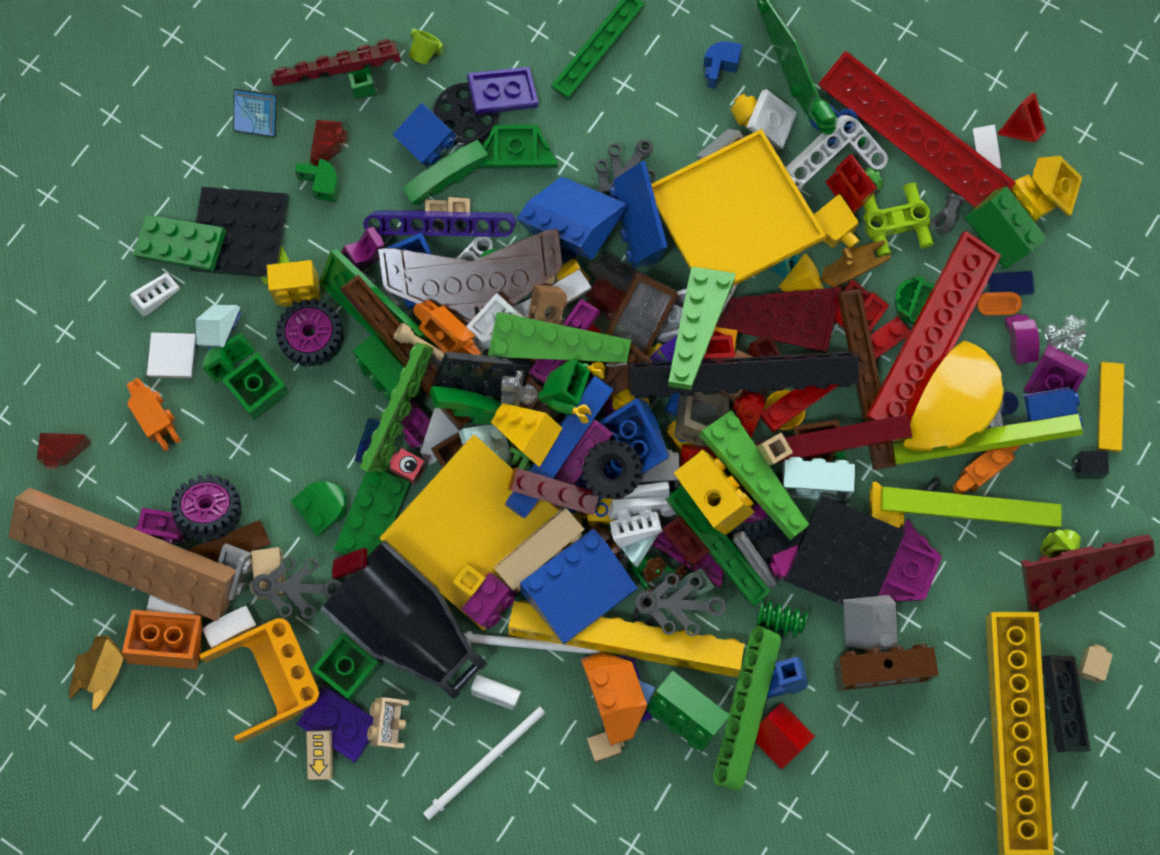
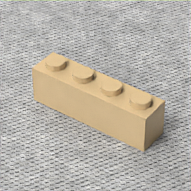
(539, 548)

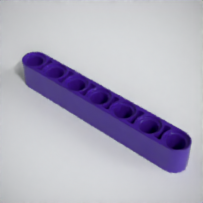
(449, 218)

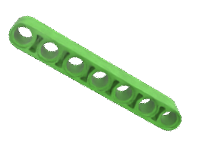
(746, 709)

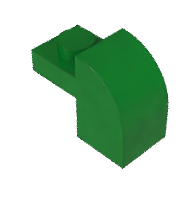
(362, 83)
(325, 179)
(222, 360)

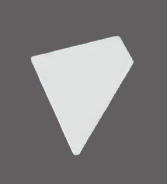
(438, 431)

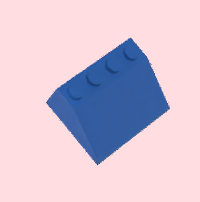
(577, 212)
(641, 219)
(639, 429)
(578, 586)

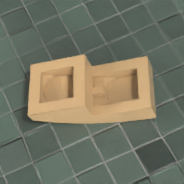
(451, 205)

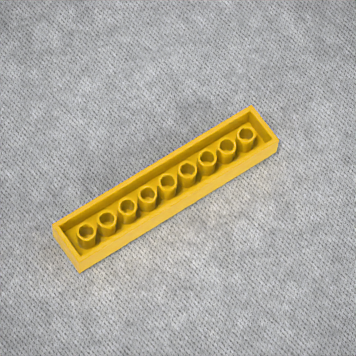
(1019, 734)

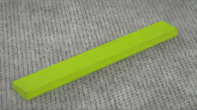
(998, 438)
(971, 507)

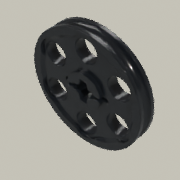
(455, 115)

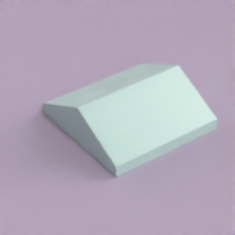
(215, 325)

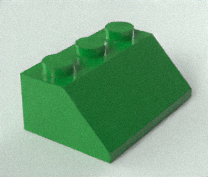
(1005, 226)

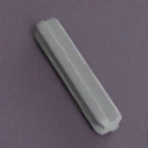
(754, 559)

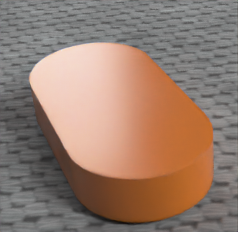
(999, 303)

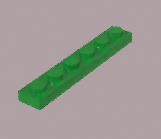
(597, 47)
(720, 547)

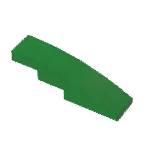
(447, 170)
(465, 403)

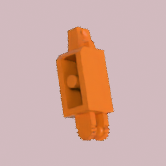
(445, 329)
(151, 414)
(984, 469)

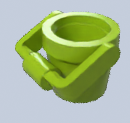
(424, 46)
(1062, 541)

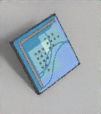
(255, 112)

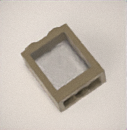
(697, 413)

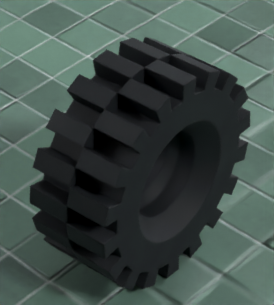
(595, 464)

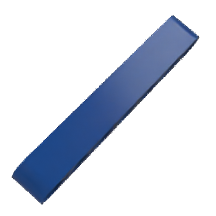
(594, 396)

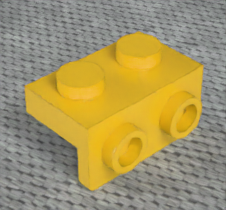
(1032, 197)

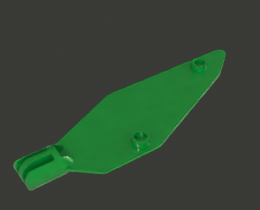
(796, 70)

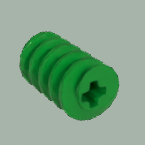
(781, 619)

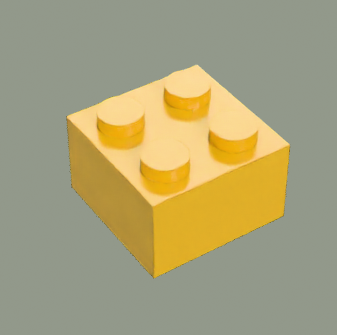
(293, 282)

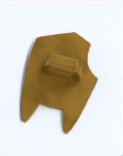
(853, 264)
(97, 669)

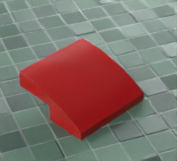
(851, 183)
(873, 305)

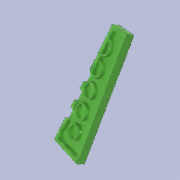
(537, 339)

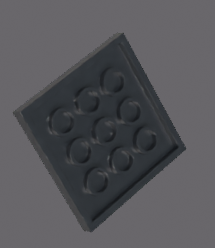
(252, 226)
(843, 553)

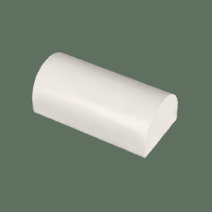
(495, 692)

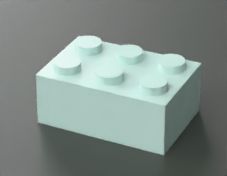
(817, 478)

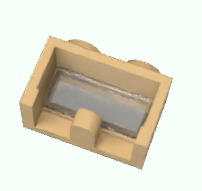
(386, 723)

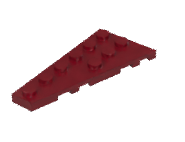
(341, 63)
(789, 317)
(1076, 570)

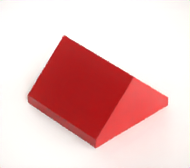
(782, 736)

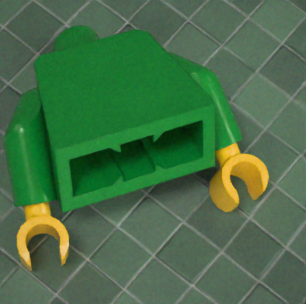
(566, 385)

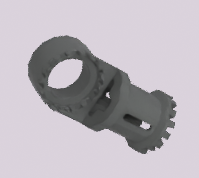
(948, 213)

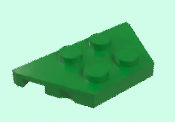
(517, 148)

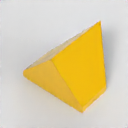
(802, 277)

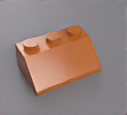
(163, 639)

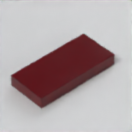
(349, 563)

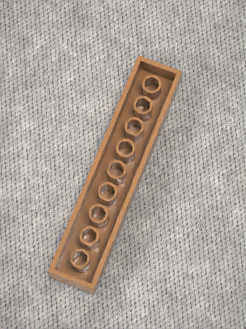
(121, 553)

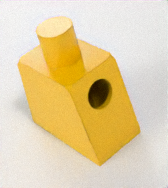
(838, 223)

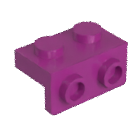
(415, 426)
(159, 525)
(489, 601)

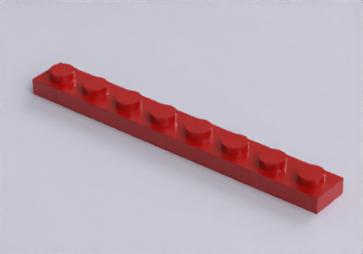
(800, 400)

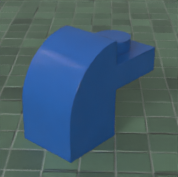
(719, 57)
(788, 678)

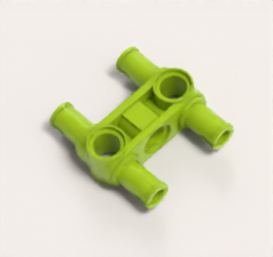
(898, 220)

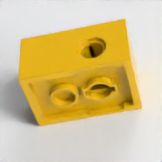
(709, 485)

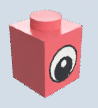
(407, 466)

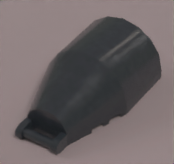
(403, 620)

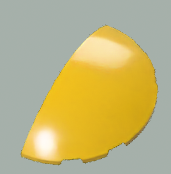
(957, 400)

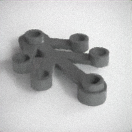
(616, 164)
(291, 587)
(676, 604)

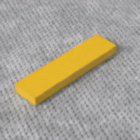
(1110, 407)

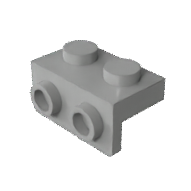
(238, 560)

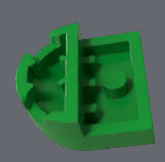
(911, 298)
(321, 505)

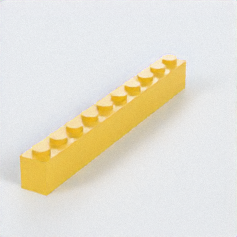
(637, 641)

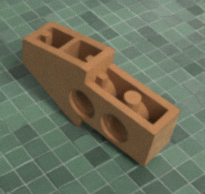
(541, 299)

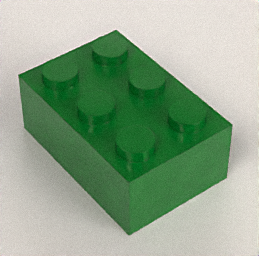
(379, 365)
(687, 711)

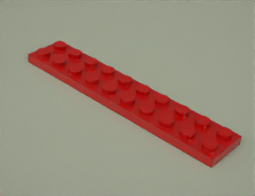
(913, 131)
(936, 327)

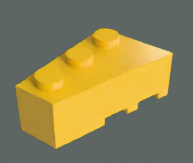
(528, 430)

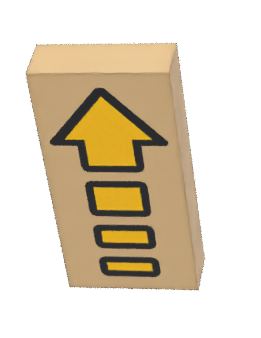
(319, 754)

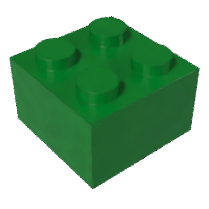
(255, 386)
(346, 667)

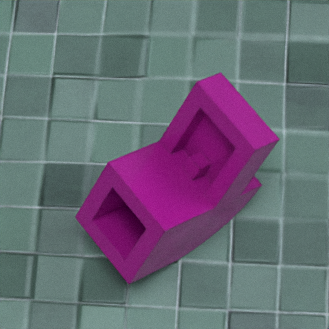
(365, 251)
(1024, 339)

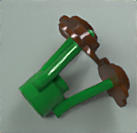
(652, 569)

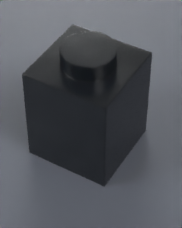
(1090, 465)

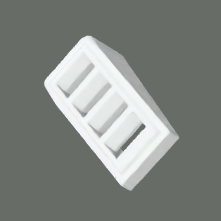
(151, 304)
(629, 537)

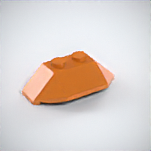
(615, 694)

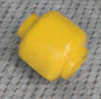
(743, 109)

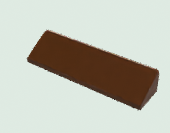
(246, 538)

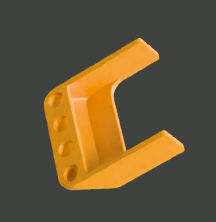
(282, 669)

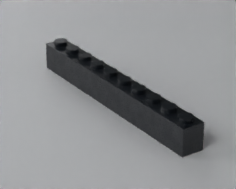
(749, 373)

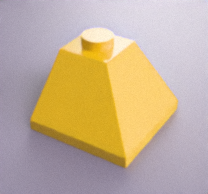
(1058, 181)

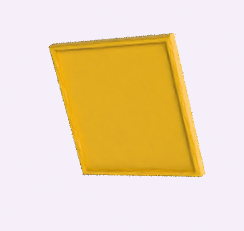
(736, 210)
(464, 521)

